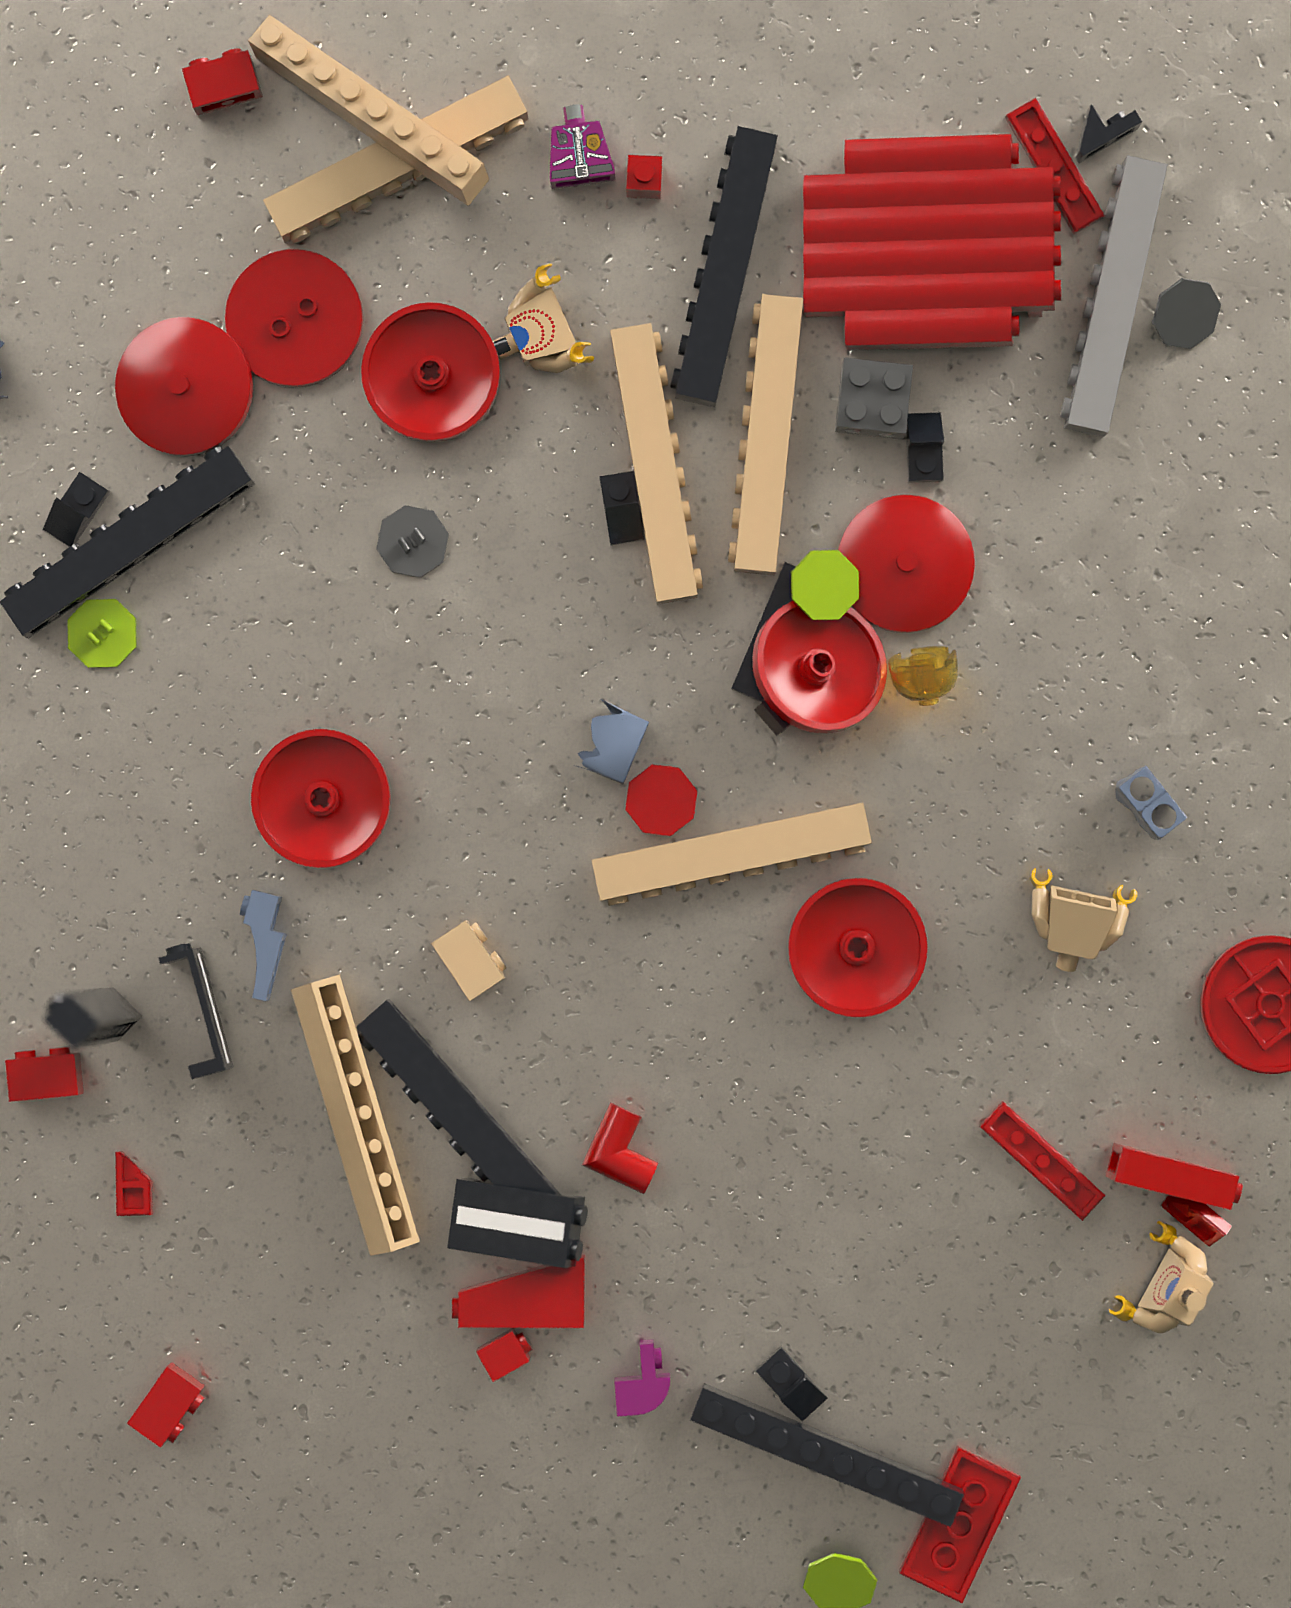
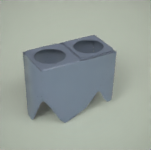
(616, 743)
(1159, 797)

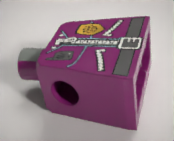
(579, 152)

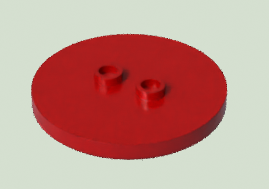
(295, 317)
(1249, 1004)

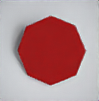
(661, 800)

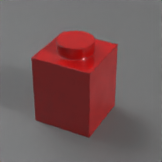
(644, 176)
(504, 1353)

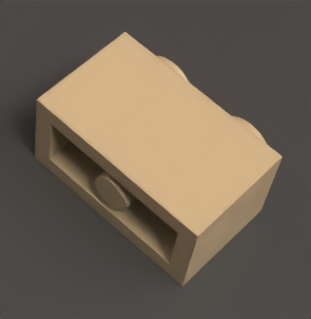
(469, 959)

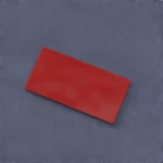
(950, 1556)

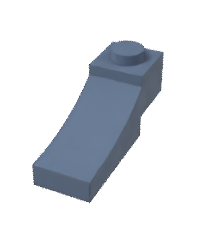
(261, 914)

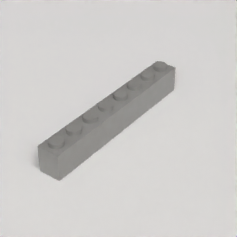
(1115, 295)

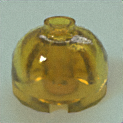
(925, 674)

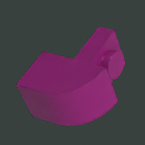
(642, 1392)

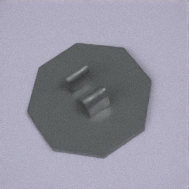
(1186, 313)
(412, 541)

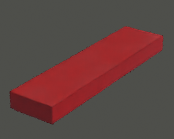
(1047, 150)
(1042, 1161)

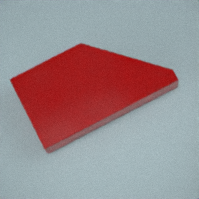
(132, 1188)
(1197, 1218)

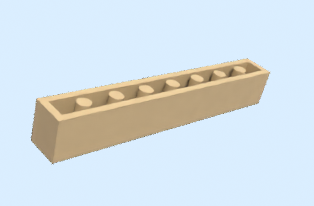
(369, 110)
(377, 171)
(767, 436)
(654, 463)
(731, 852)
(355, 1115)

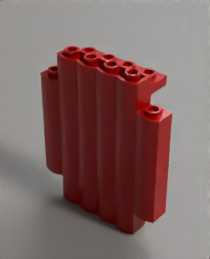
(931, 242)

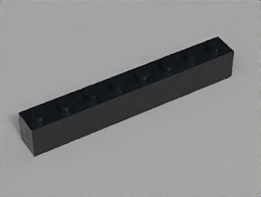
(725, 267)
(126, 542)
(90, 1017)
(449, 1101)
(827, 1455)

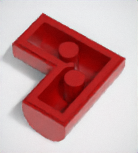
(610, 1151)

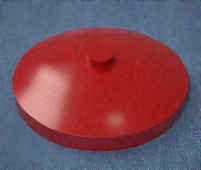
(430, 372)
(183, 386)
(909, 561)
(819, 671)
(320, 798)
(857, 947)

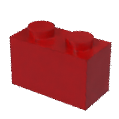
(222, 81)
(44, 1076)
(166, 1405)

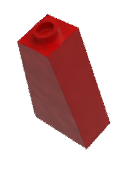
(1173, 1177)
(525, 1299)

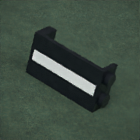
(209, 1009)
(517, 1223)

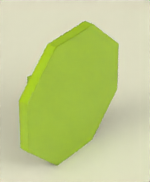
(825, 584)
(102, 633)
(839, 1582)

